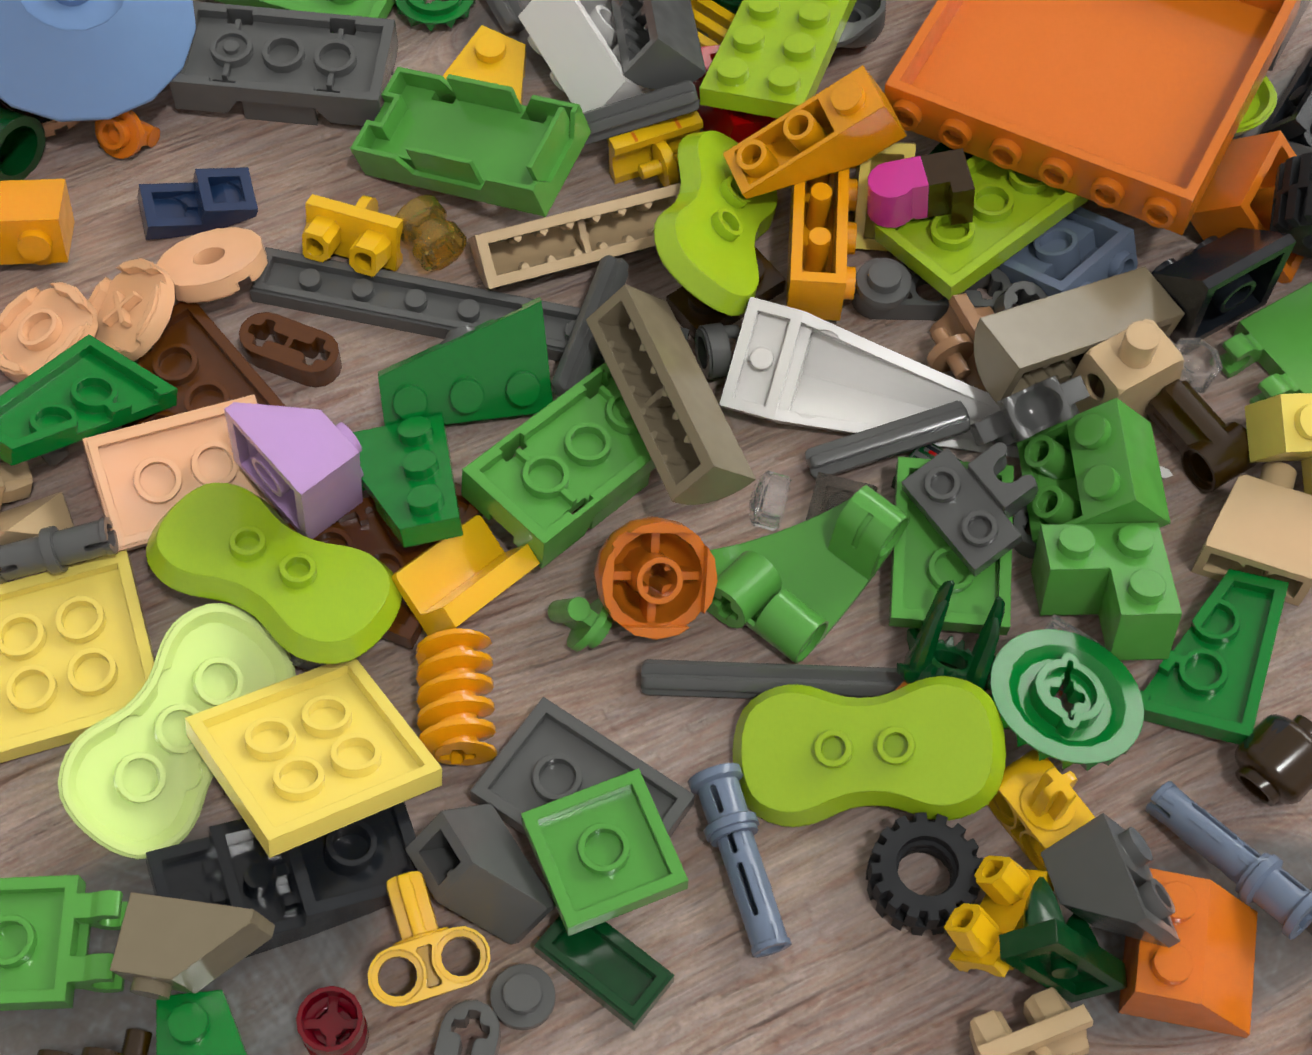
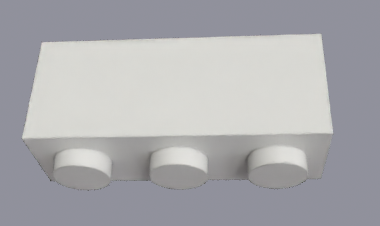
(580, 50)

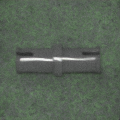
(57, 549)

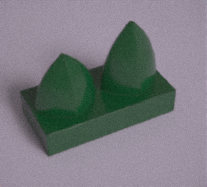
(1060, 952)

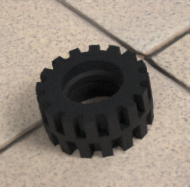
(925, 837)

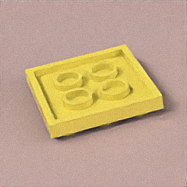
(69, 652)
(312, 754)

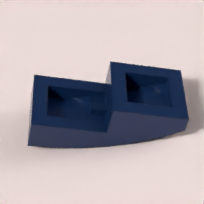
(210, 202)

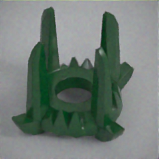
(928, 651)

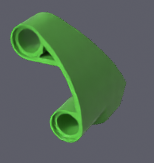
(808, 575)

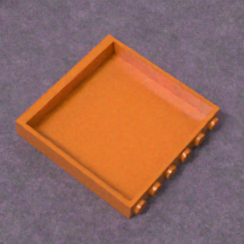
(1093, 93)

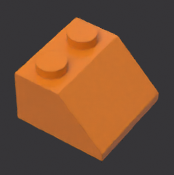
(1244, 191)
(1204, 976)

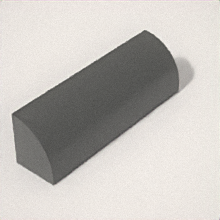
(658, 42)

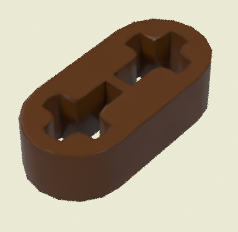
(293, 344)

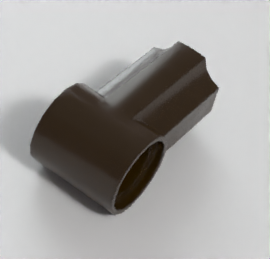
(1208, 447)

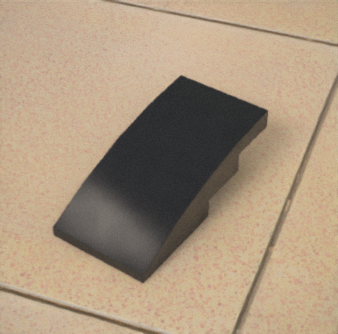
(296, 890)

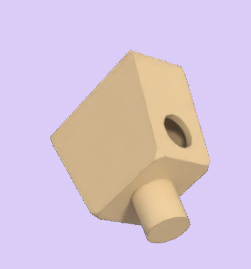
(1130, 367)
(1263, 532)

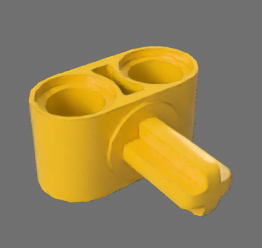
(1038, 805)
(422, 944)

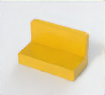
(460, 576)

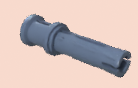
(733, 831)
(1256, 875)

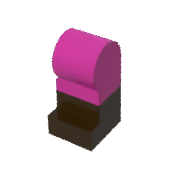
(921, 189)

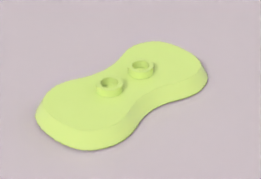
(136, 773)

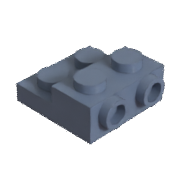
(1074, 253)

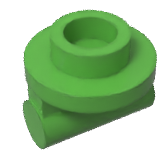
(587, 621)

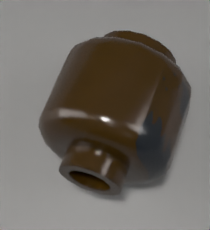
(1277, 760)

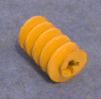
(454, 697)

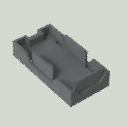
(287, 64)

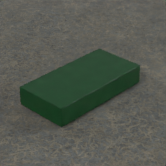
(607, 969)

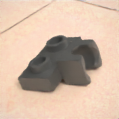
(1031, 411)
(971, 504)

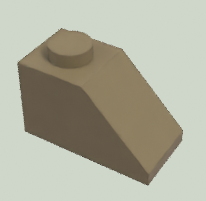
(183, 943)

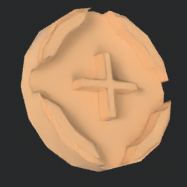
(133, 307)

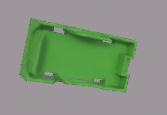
(472, 140)
(569, 456)

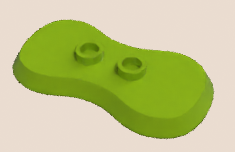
(712, 227)
(307, 593)
(911, 750)

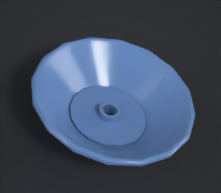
(90, 54)

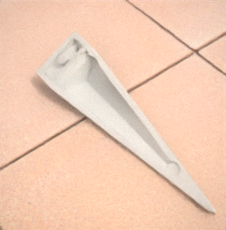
(829, 379)

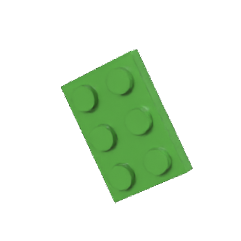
(926, 561)

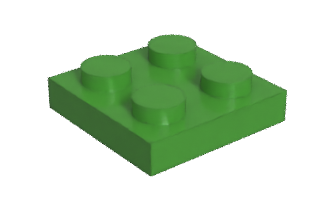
(604, 851)

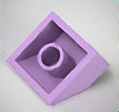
(298, 462)

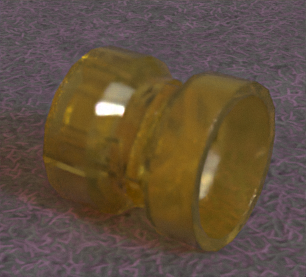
(433, 238)

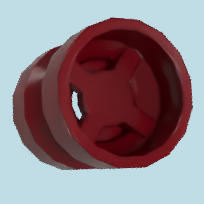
(331, 1012)

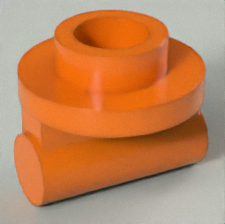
(125, 135)

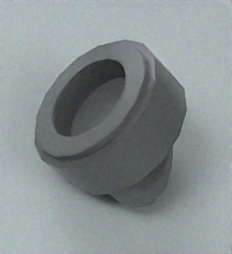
(714, 348)

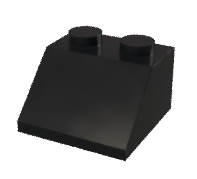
(1224, 279)

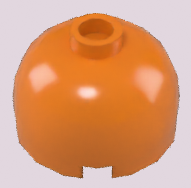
(655, 577)

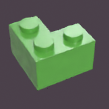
(1110, 573)

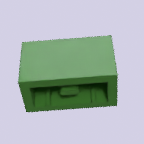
(1095, 470)

